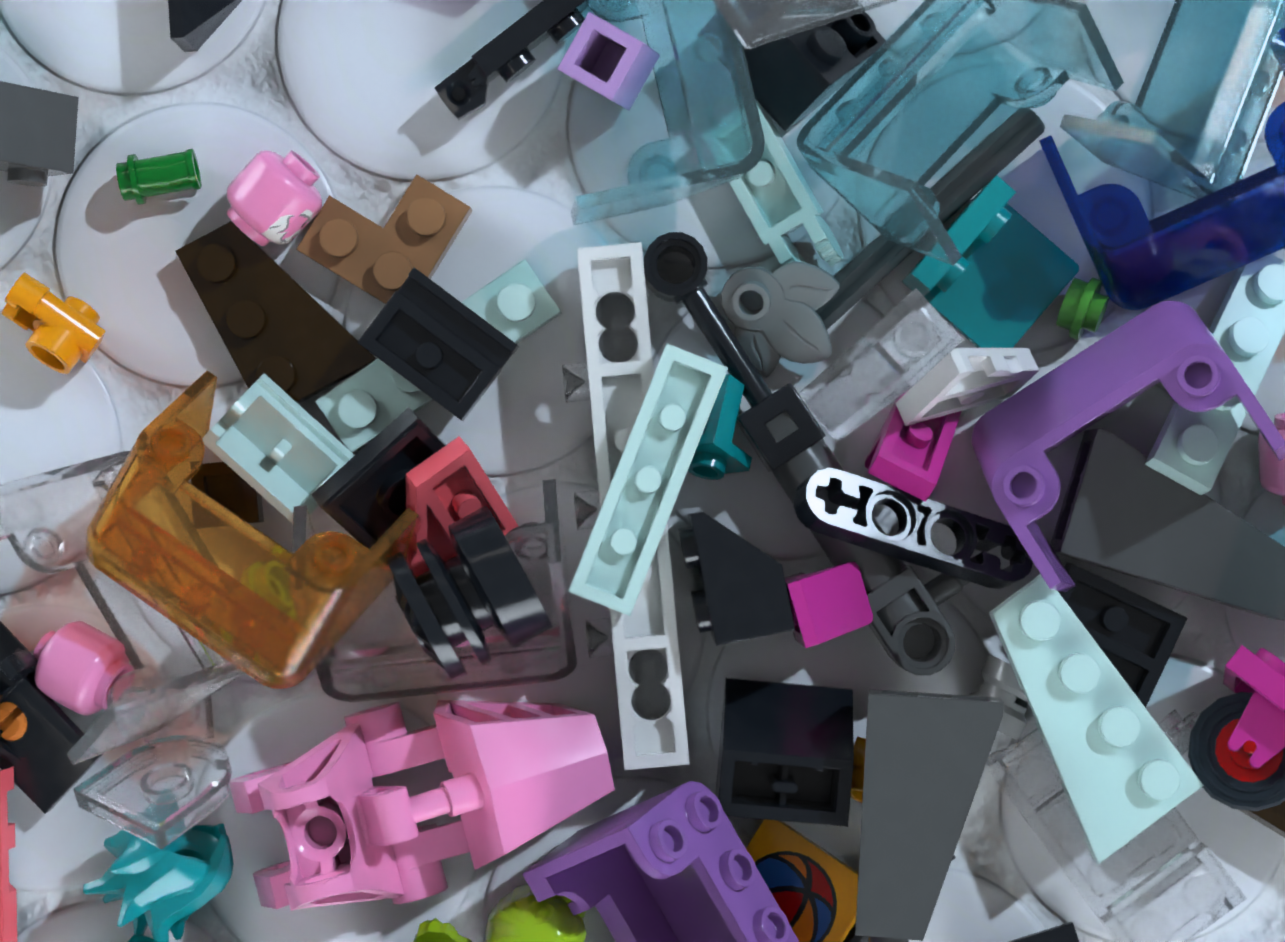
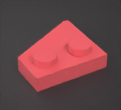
(445, 491)

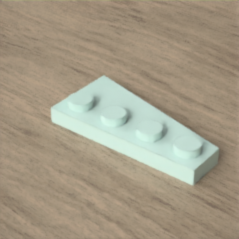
(1101, 737)

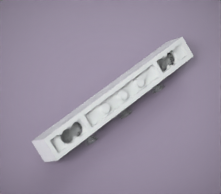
(616, 384)

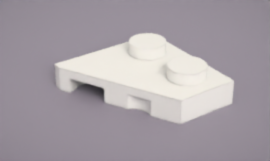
(966, 381)

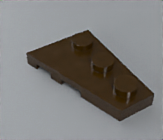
(269, 317)

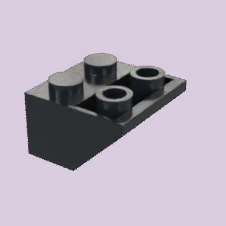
(808, 67)
(741, 585)
(786, 752)

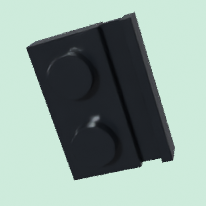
(438, 344)

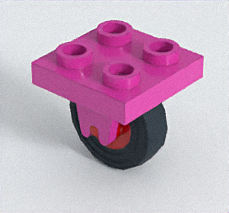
(1241, 736)

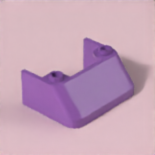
(1154, 347)

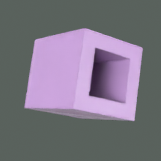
(609, 61)

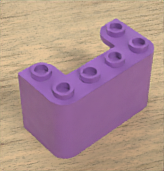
(665, 874)

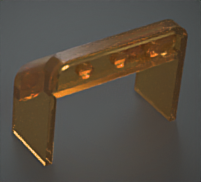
(220, 574)

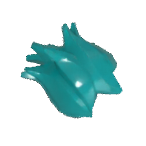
(165, 884)

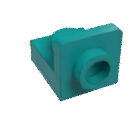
(715, 450)

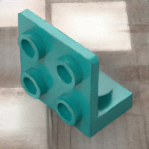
(1004, 272)

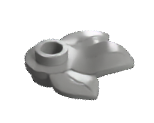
(788, 318)

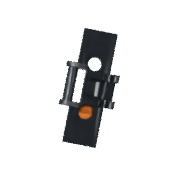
(34, 730)

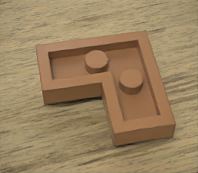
(381, 257)

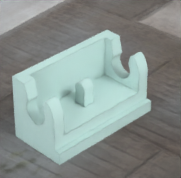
(277, 447)

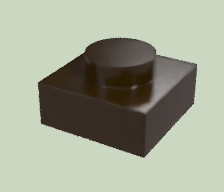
(230, 490)

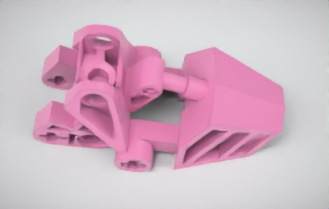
(355, 842)

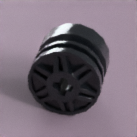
(468, 594)

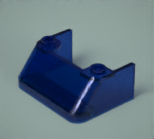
(1186, 247)

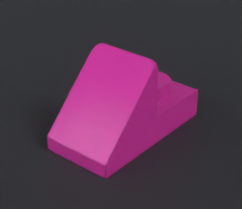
(911, 454)
(828, 603)

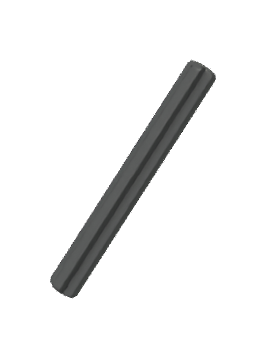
(951, 192)

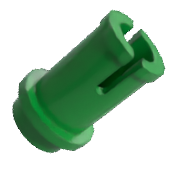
(157, 175)

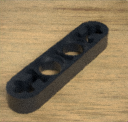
(914, 533)

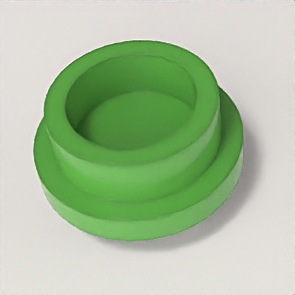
(1082, 307)

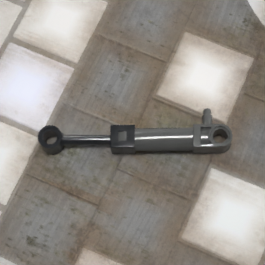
(794, 449)

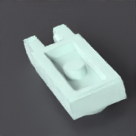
(782, 201)

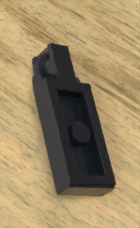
(509, 54)

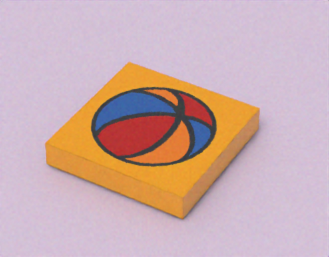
(806, 881)

